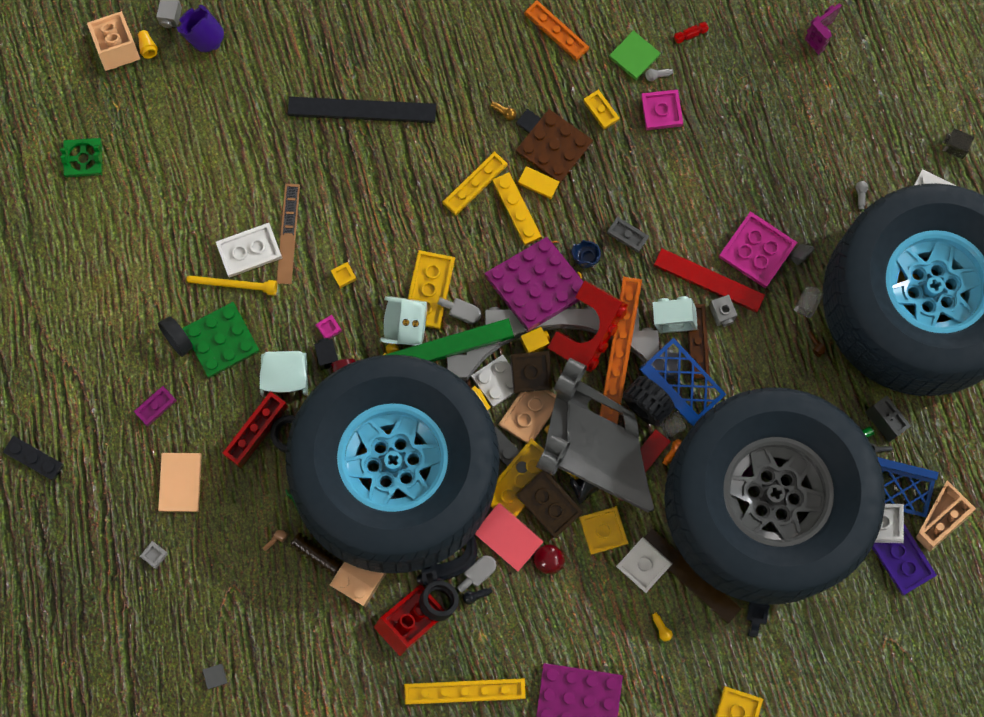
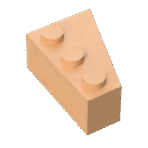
(944, 517)

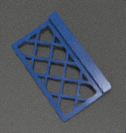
(680, 405)
(910, 472)

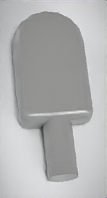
(461, 310)
(478, 572)

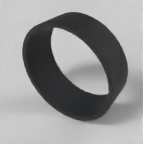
(175, 336)

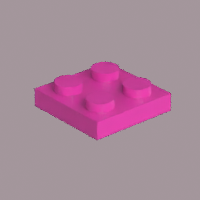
(662, 109)

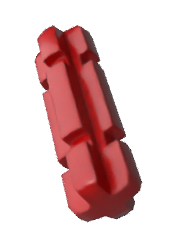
(691, 32)

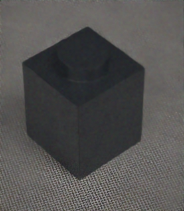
(326, 353)

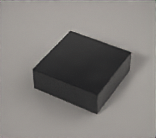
(528, 121)

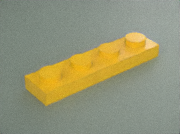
(516, 208)

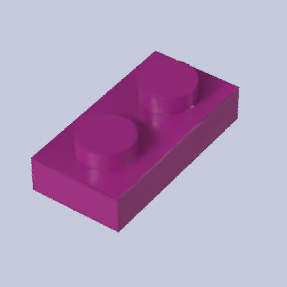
(155, 406)

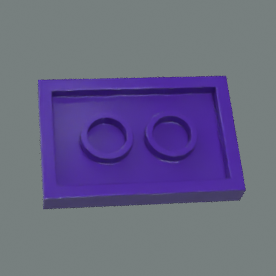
(904, 563)

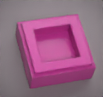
(328, 327)

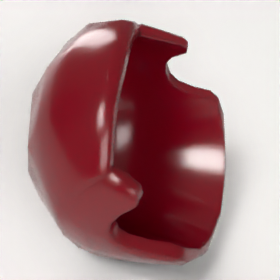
(549, 559)

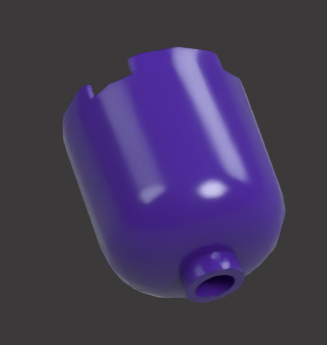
(201, 29)

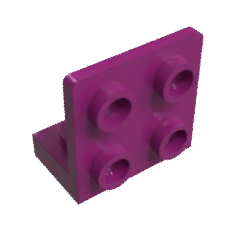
(818, 33)

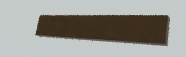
(713, 598)

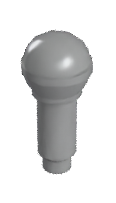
(652, 74)
(861, 188)

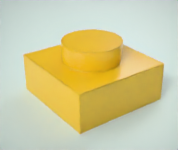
(343, 275)

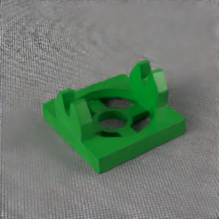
(69, 145)

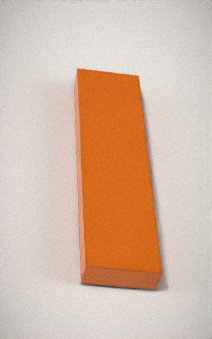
(556, 30)

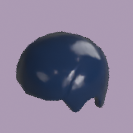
(586, 254)

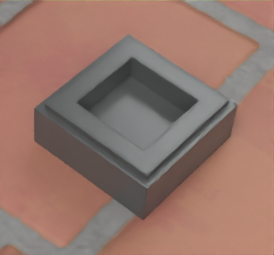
(215, 676)

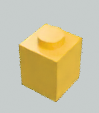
(535, 340)

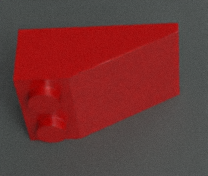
(406, 622)

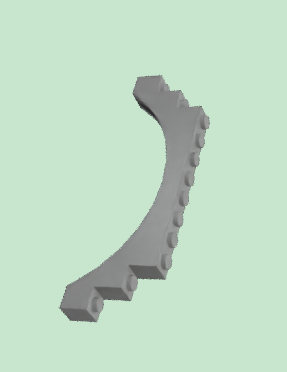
(644, 343)

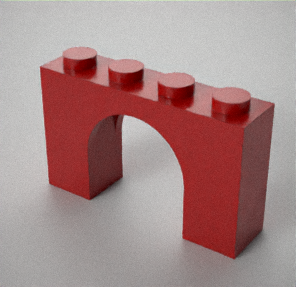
(609, 311)

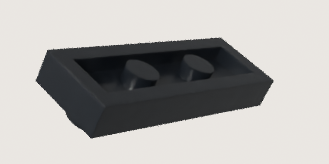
(33, 458)

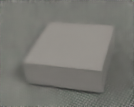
(153, 554)

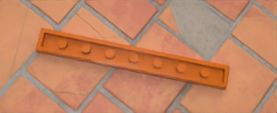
(621, 348)

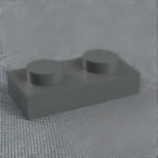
(627, 234)

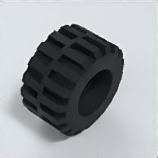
(648, 401)

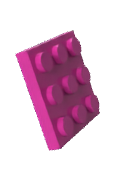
(757, 249)

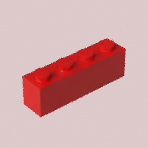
(255, 429)

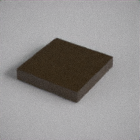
(531, 371)

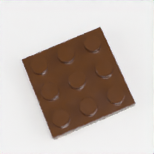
(554, 146)

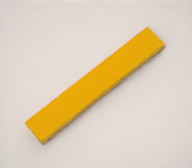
(464, 691)

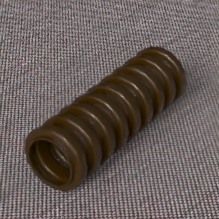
(316, 554)

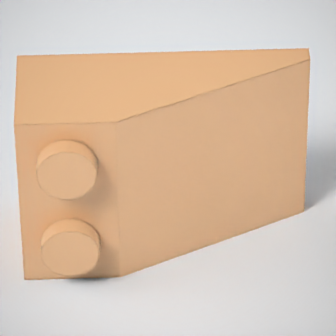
(113, 41)
(357, 583)

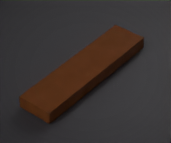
(699, 343)

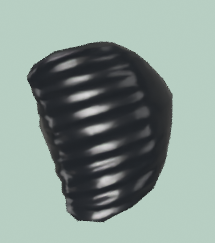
(582, 489)

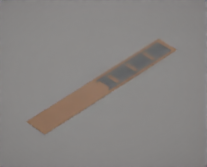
(288, 233)

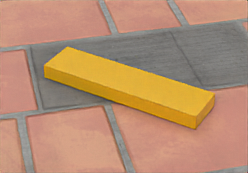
(475, 183)

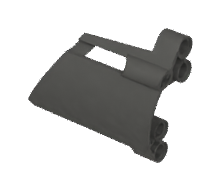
(593, 445)

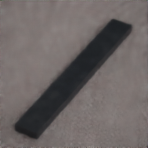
(362, 109)

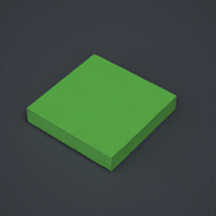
(634, 55)

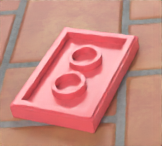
(508, 537)

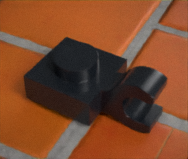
(757, 615)

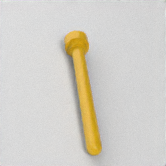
(267, 287)

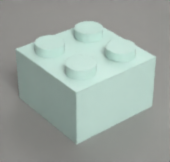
(675, 315)

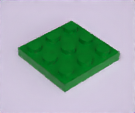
(221, 340)

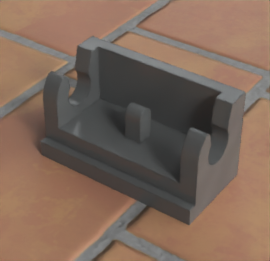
(887, 419)

